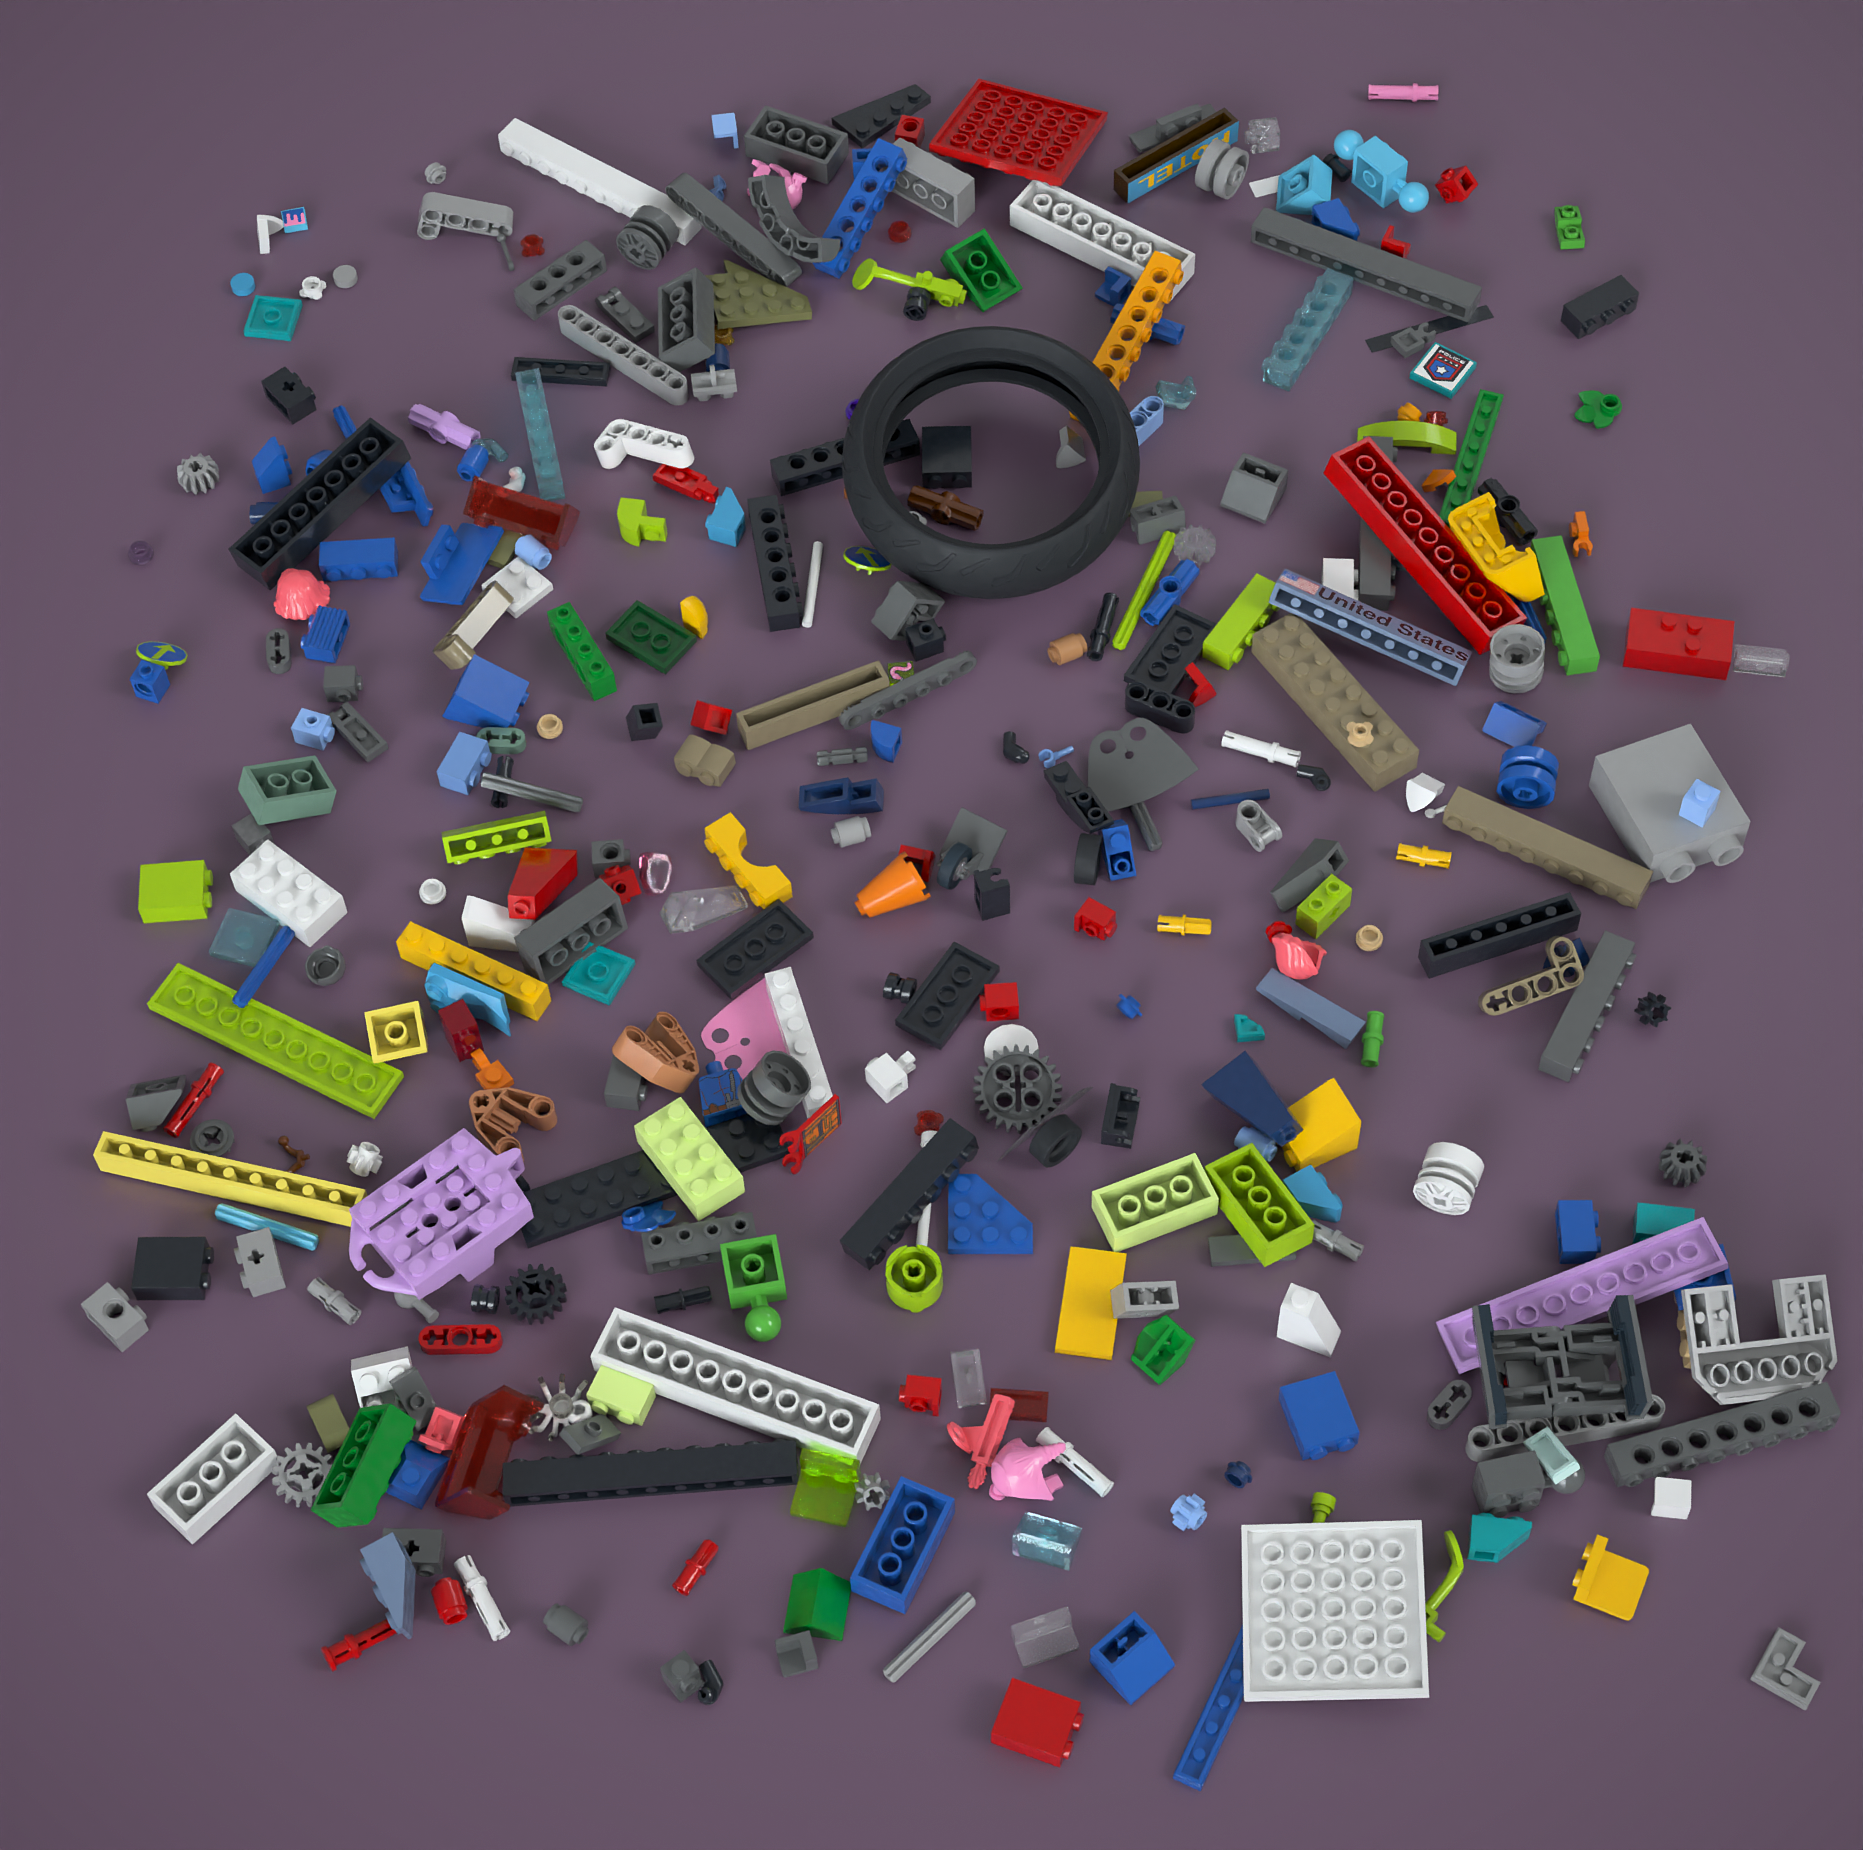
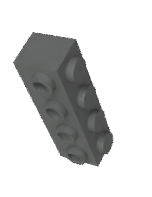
(694, 1243)

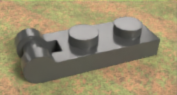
(625, 315)
(358, 732)

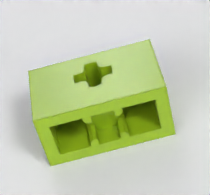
(1323, 906)

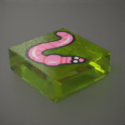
(899, 671)

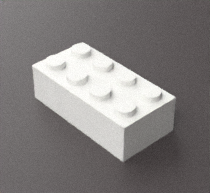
(288, 892)
(213, 1478)

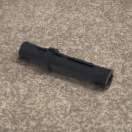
(1101, 633)

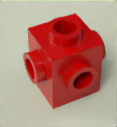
(1456, 184)
(625, 878)

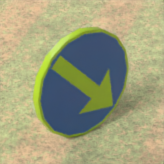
(866, 558)
(161, 653)

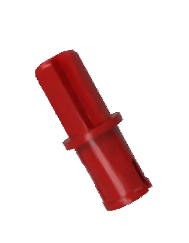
(695, 1567)

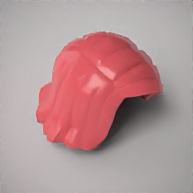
(300, 594)
(1297, 957)

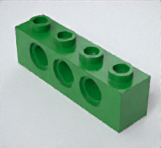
(581, 651)

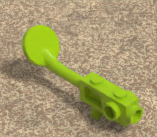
(946, 291)
(1445, 1587)

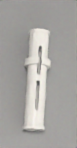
(1272, 752)
(1077, 1463)
(476, 1587)

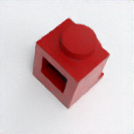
(1095, 919)
(921, 1393)

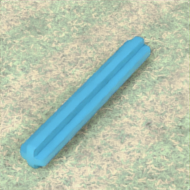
(255, 1222)

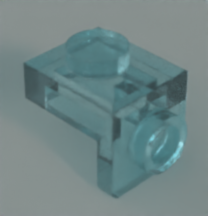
(1176, 394)

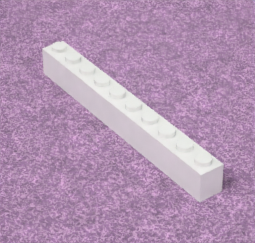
(589, 175)

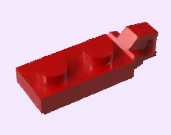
(686, 482)

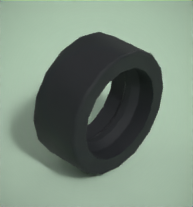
(1087, 859)
(1055, 1140)

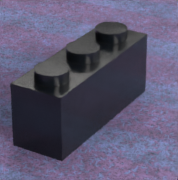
(1599, 307)

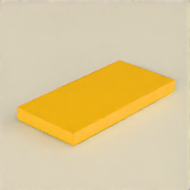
(1086, 1309)

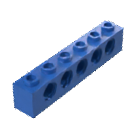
(882, 155)

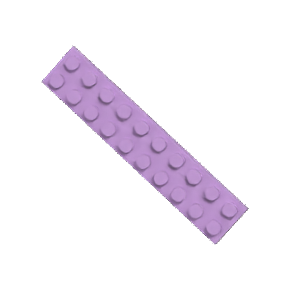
(1589, 1289)

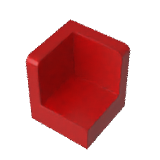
(1394, 246)
(711, 717)

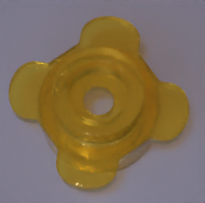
(724, 336)

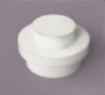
(432, 891)

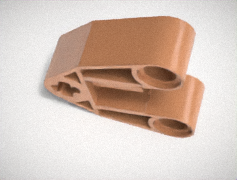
(660, 1053)
(503, 1110)

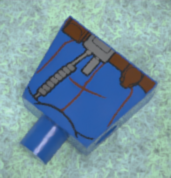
(719, 1094)

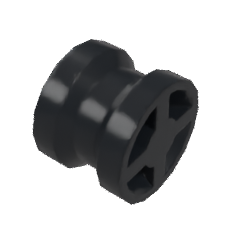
(485, 1299)

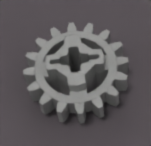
(293, 1478)

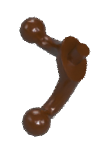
(299, 1154)

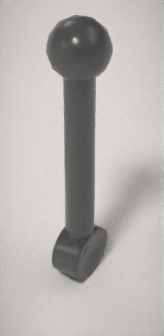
(501, 238)

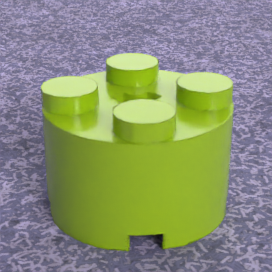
(914, 1277)

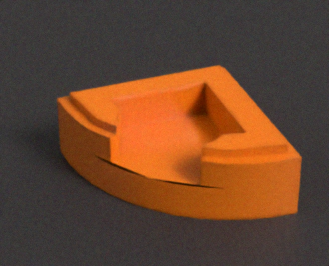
(1436, 478)

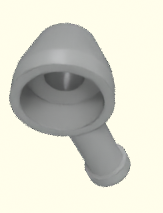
(411, 1301)

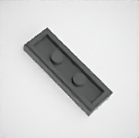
(1234, 1251)

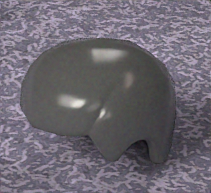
(325, 966)

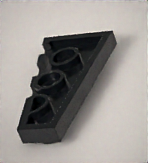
(881, 115)

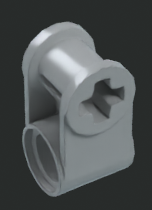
(1260, 828)

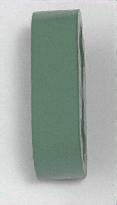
(501, 740)

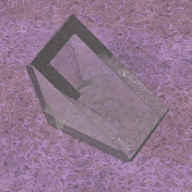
(968, 1377)

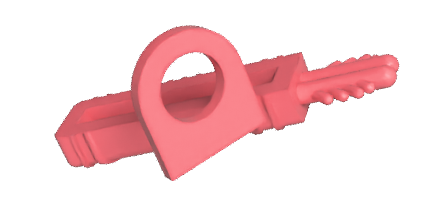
(983, 1439)

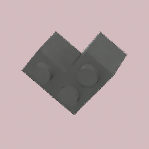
(905, 607)

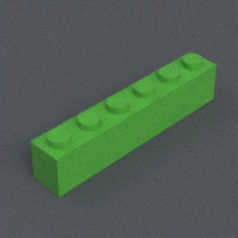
(1565, 608)

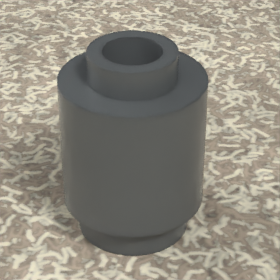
(566, 1624)

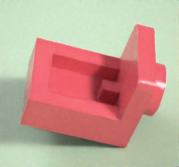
(442, 1430)

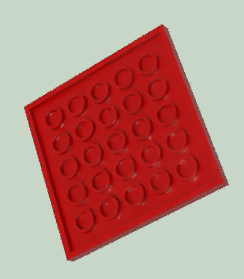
(1018, 132)

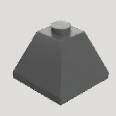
(152, 1101)

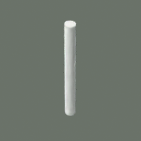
(812, 584)

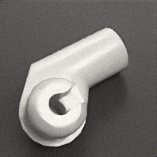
(517, 479)

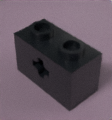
(289, 395)

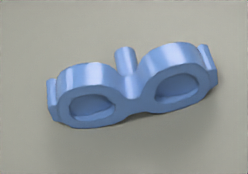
(719, 185)

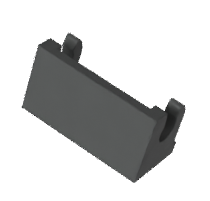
(1155, 518)

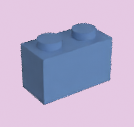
(464, 763)

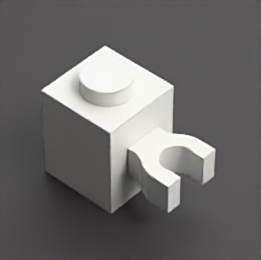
(889, 1077)

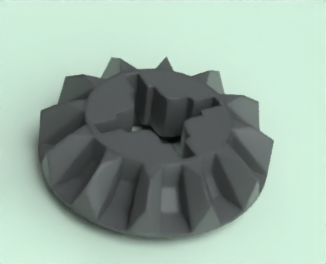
(211, 1129)

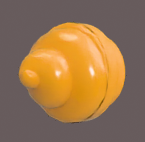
(1408, 413)

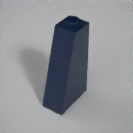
(1251, 1096)

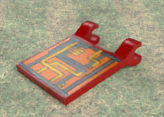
(812, 1133)

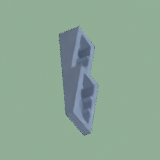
(1306, 1004)

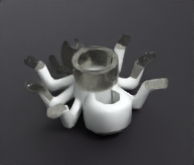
(560, 1407)

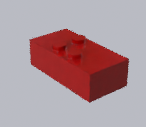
(1678, 643)

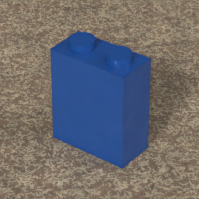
(1319, 1416)

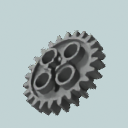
(992, 1089)

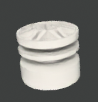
(1448, 1178)

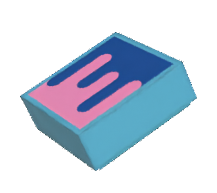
(294, 220)

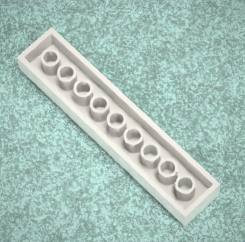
(737, 1386)

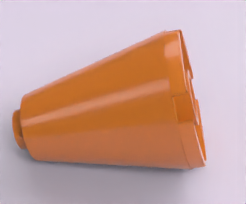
(892, 889)

